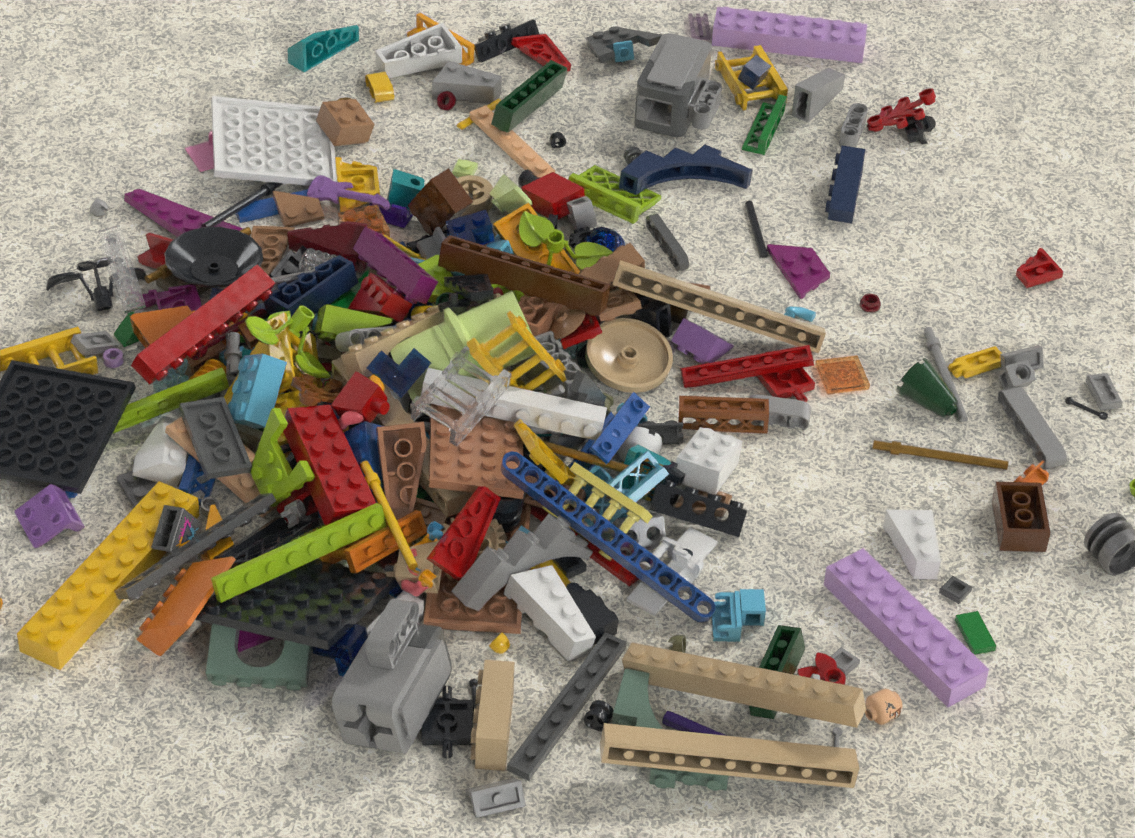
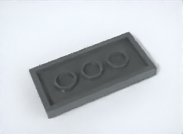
(215, 438)

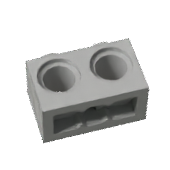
(640, 529)

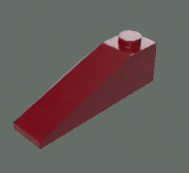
(331, 239)

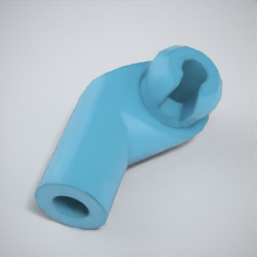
(800, 312)

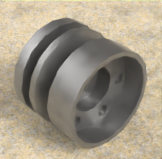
(1112, 543)

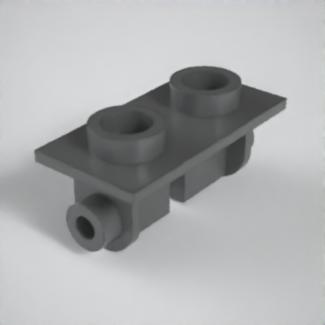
(668, 430)

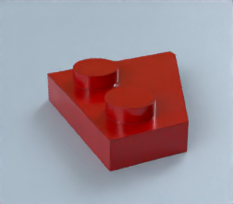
(1039, 270)

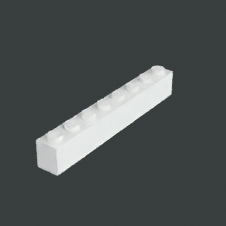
(531, 407)

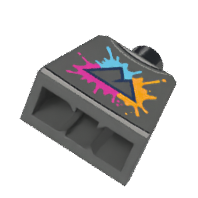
(175, 529)

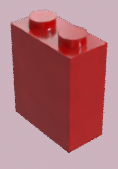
(552, 193)

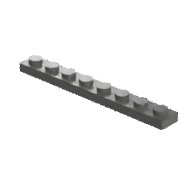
(189, 551)
(566, 707)

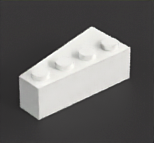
(419, 52)
(552, 609)

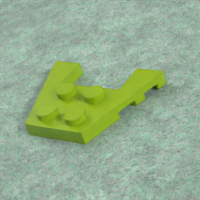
(270, 467)

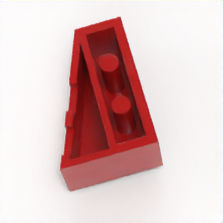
(380, 299)

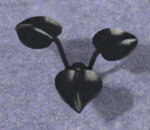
(101, 294)

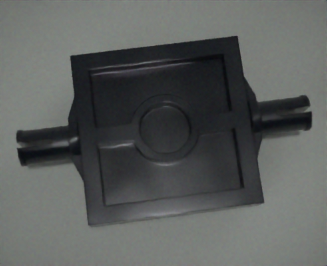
(448, 723)

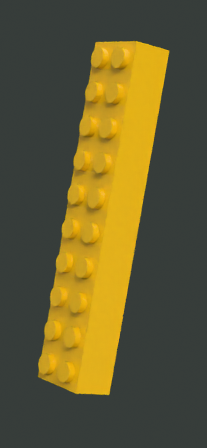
(89, 593)

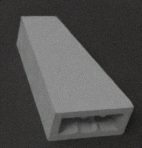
(815, 93)

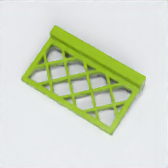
(610, 200)

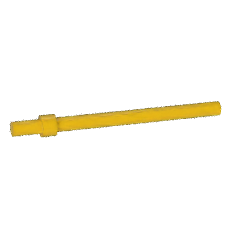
(374, 484)

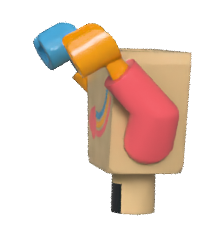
(427, 575)

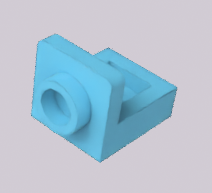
(623, 51)

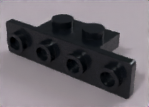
(500, 41)

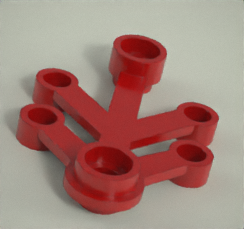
(901, 111)

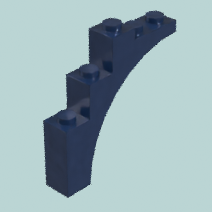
(678, 164)

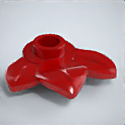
(825, 667)

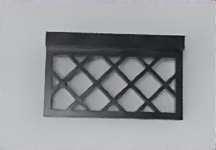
(265, 539)

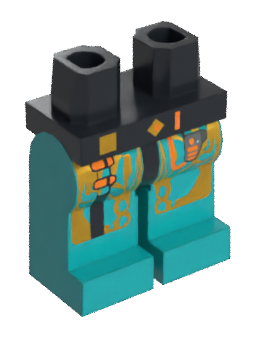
(675, 474)

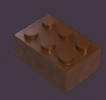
(439, 201)
(1020, 517)

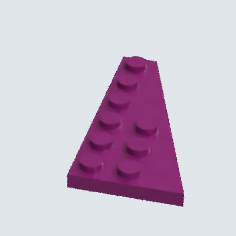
(169, 214)

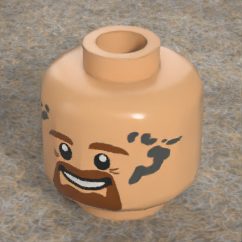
(884, 706)

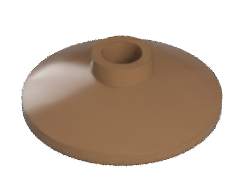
(566, 322)

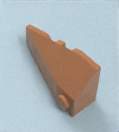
(538, 313)
(401, 462)

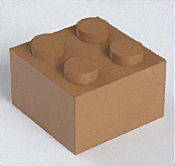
(345, 122)

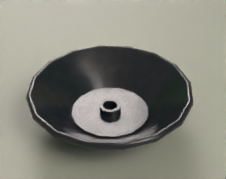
(212, 256)

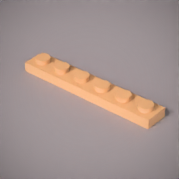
(511, 143)

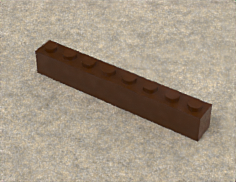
(525, 275)

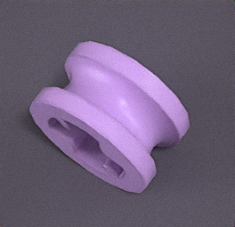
(113, 363)

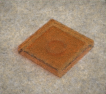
(842, 374)

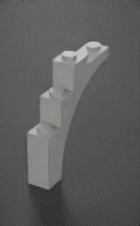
(522, 552)

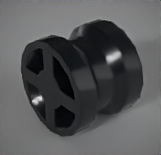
(599, 713)

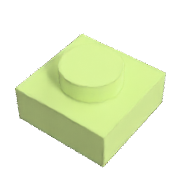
(464, 168)

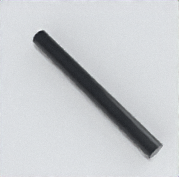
(756, 229)

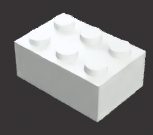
(709, 459)

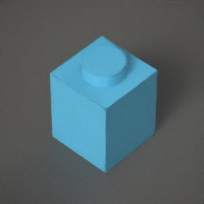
(752, 607)

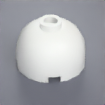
(642, 437)

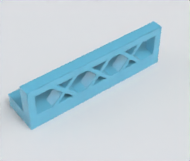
(640, 487)

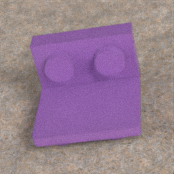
(48, 515)

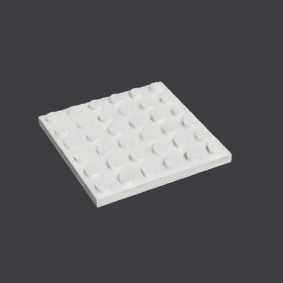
(269, 142)

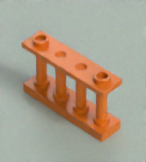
(378, 544)

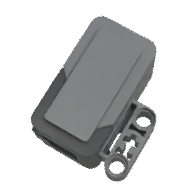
(677, 87)
(392, 681)

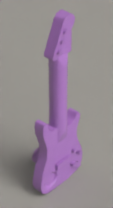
(327, 189)

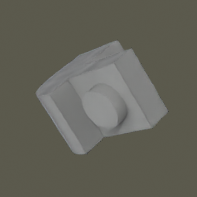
(581, 213)

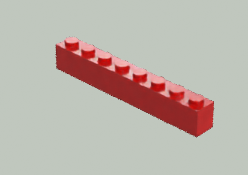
(202, 325)

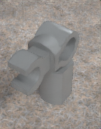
(295, 512)

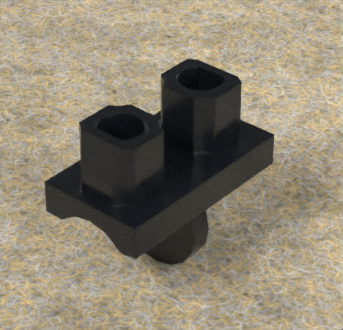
(916, 128)

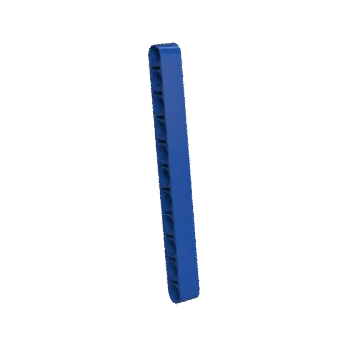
(613, 547)

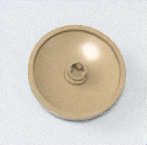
(629, 355)

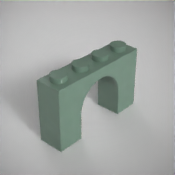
(225, 666)

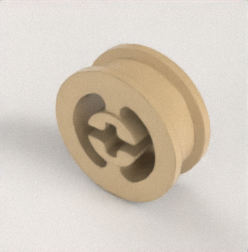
(480, 190)

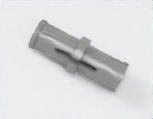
(232, 353)

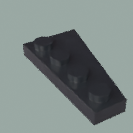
(472, 287)

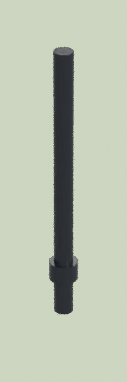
(265, 190)

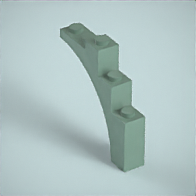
(634, 709)

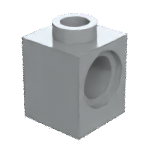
(1009, 378)

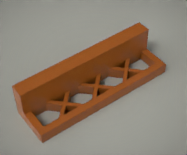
(723, 410)

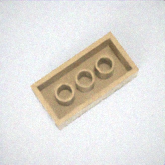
(493, 715)

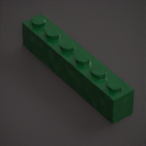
(529, 96)

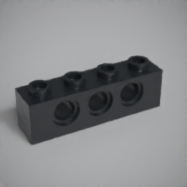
(731, 525)

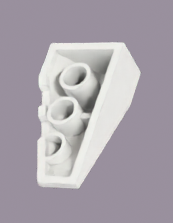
(160, 456)

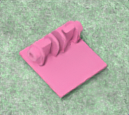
(202, 154)

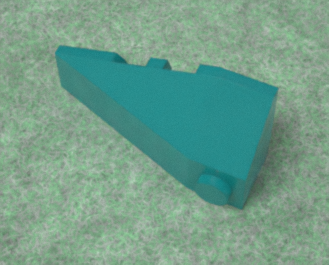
(321, 46)

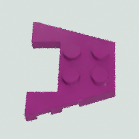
(176, 297)

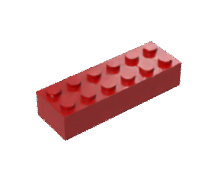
(338, 481)

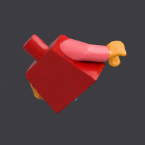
(360, 400)

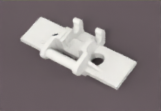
(687, 561)

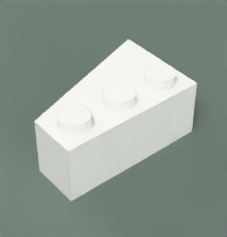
(916, 540)

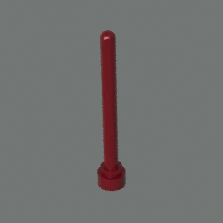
(218, 338)

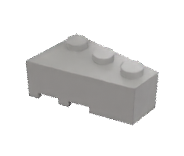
(467, 83)

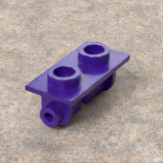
(396, 215)

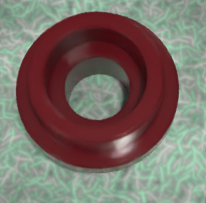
(442, 97)
(870, 303)

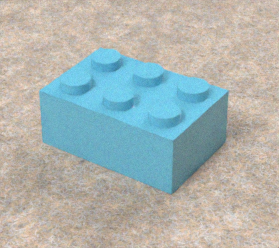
(256, 389)

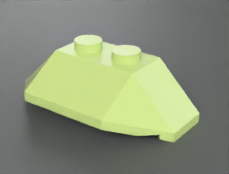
(508, 195)

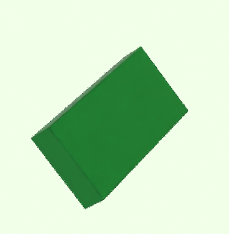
(975, 632)

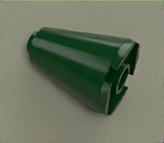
(928, 389)

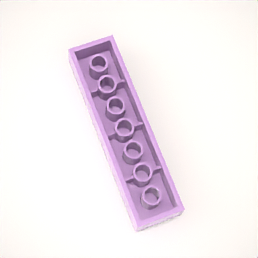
(789, 34)
(906, 627)

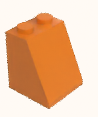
(154, 324)

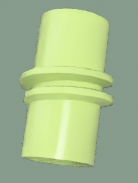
(451, 336)

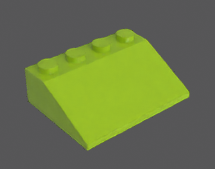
(335, 320)

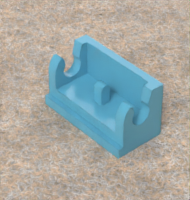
(727, 617)

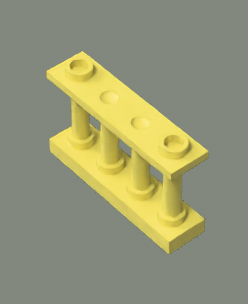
(617, 500)

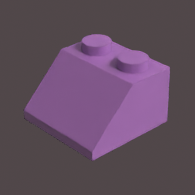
(700, 342)

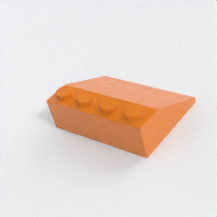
(181, 604)

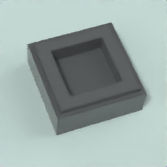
(955, 590)

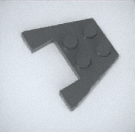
(602, 42)
(589, 394)

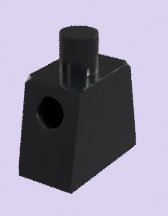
(655, 314)

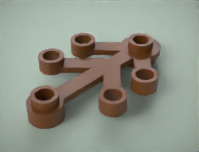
(312, 394)

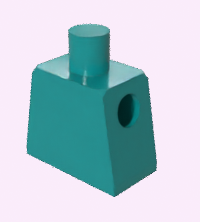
(403, 188)

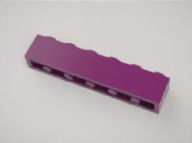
(395, 266)

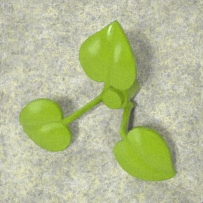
(537, 229)
(296, 323)

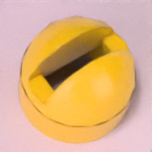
(500, 644)

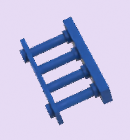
(614, 431)

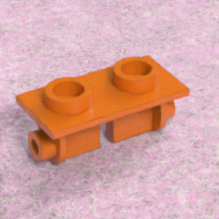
(1034, 474)

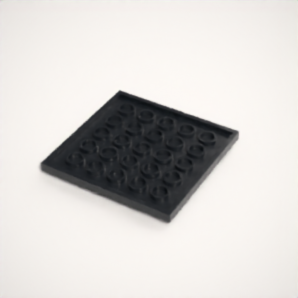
(56, 423)
(304, 605)

